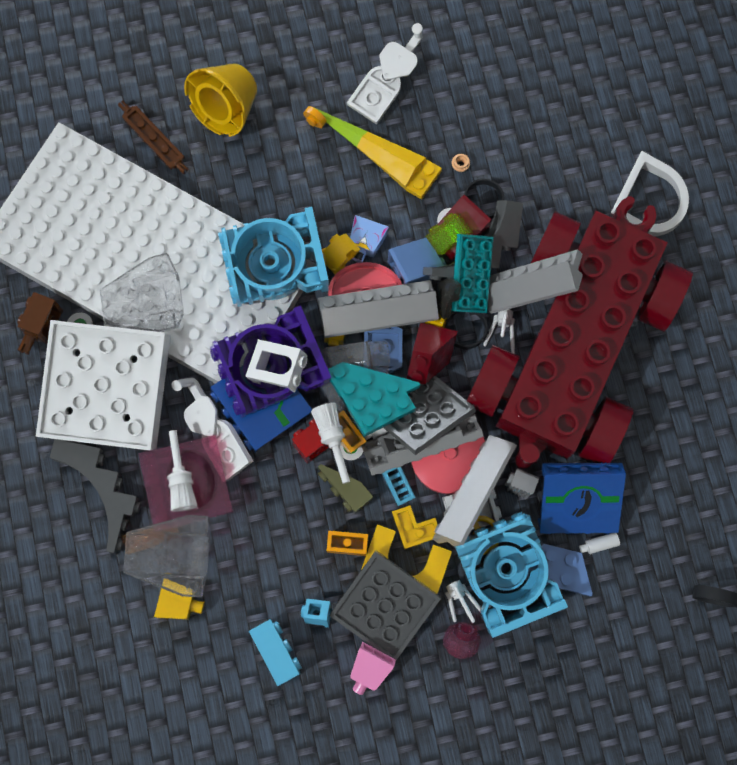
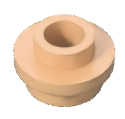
(460, 158)

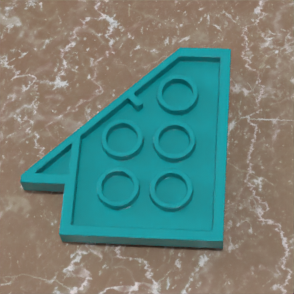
(372, 396)

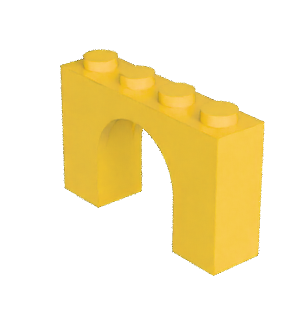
(434, 568)

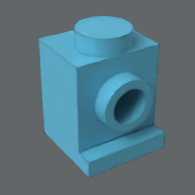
(316, 606)

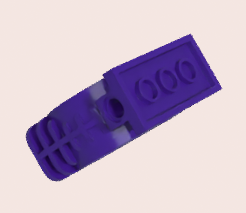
(230, 351)

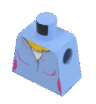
(367, 236)

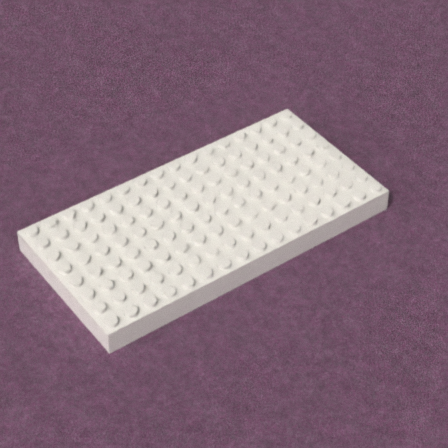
(94, 216)

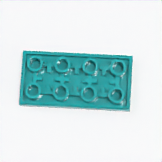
(473, 272)

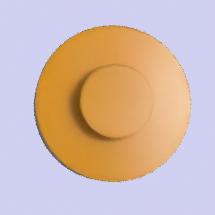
(314, 117)

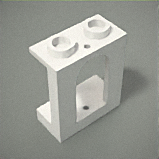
(263, 349)

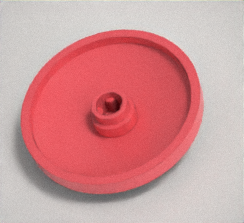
(362, 277)
(446, 470)

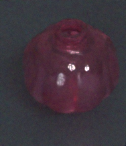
(461, 640)

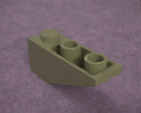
(353, 493)

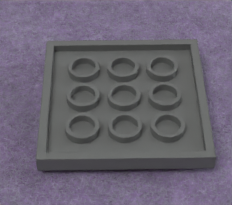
(436, 413)
(385, 606)

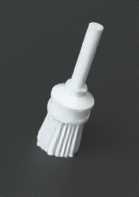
(331, 434)
(180, 480)

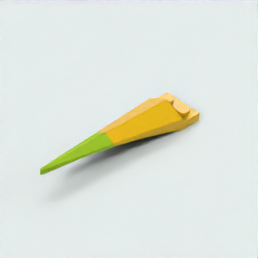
(404, 166)

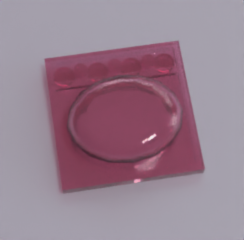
(208, 476)

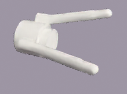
(504, 319)
(457, 591)

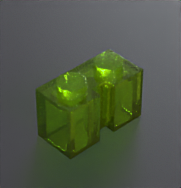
(445, 235)

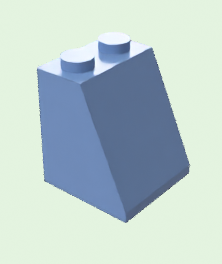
(409, 259)

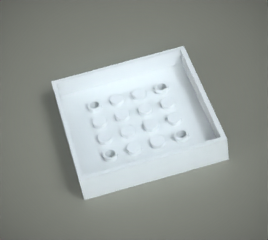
(103, 385)

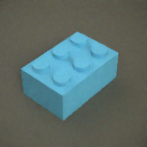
(275, 652)

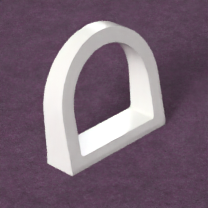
(666, 172)

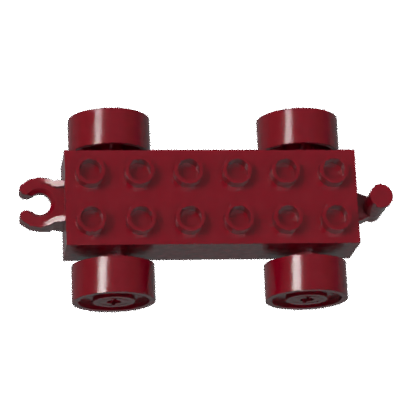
(581, 339)

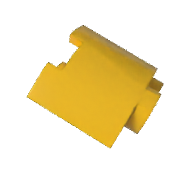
(339, 252)

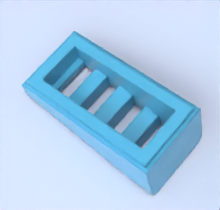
(404, 499)

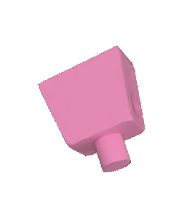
(370, 668)

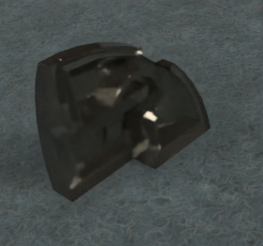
(446, 293)

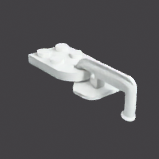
(376, 95)
(203, 419)

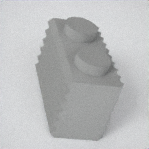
(521, 483)

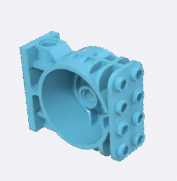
(239, 242)
(521, 532)

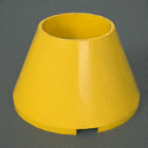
(221, 97)

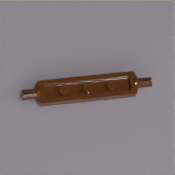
(153, 137)

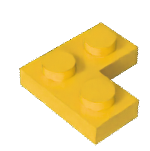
(411, 532)

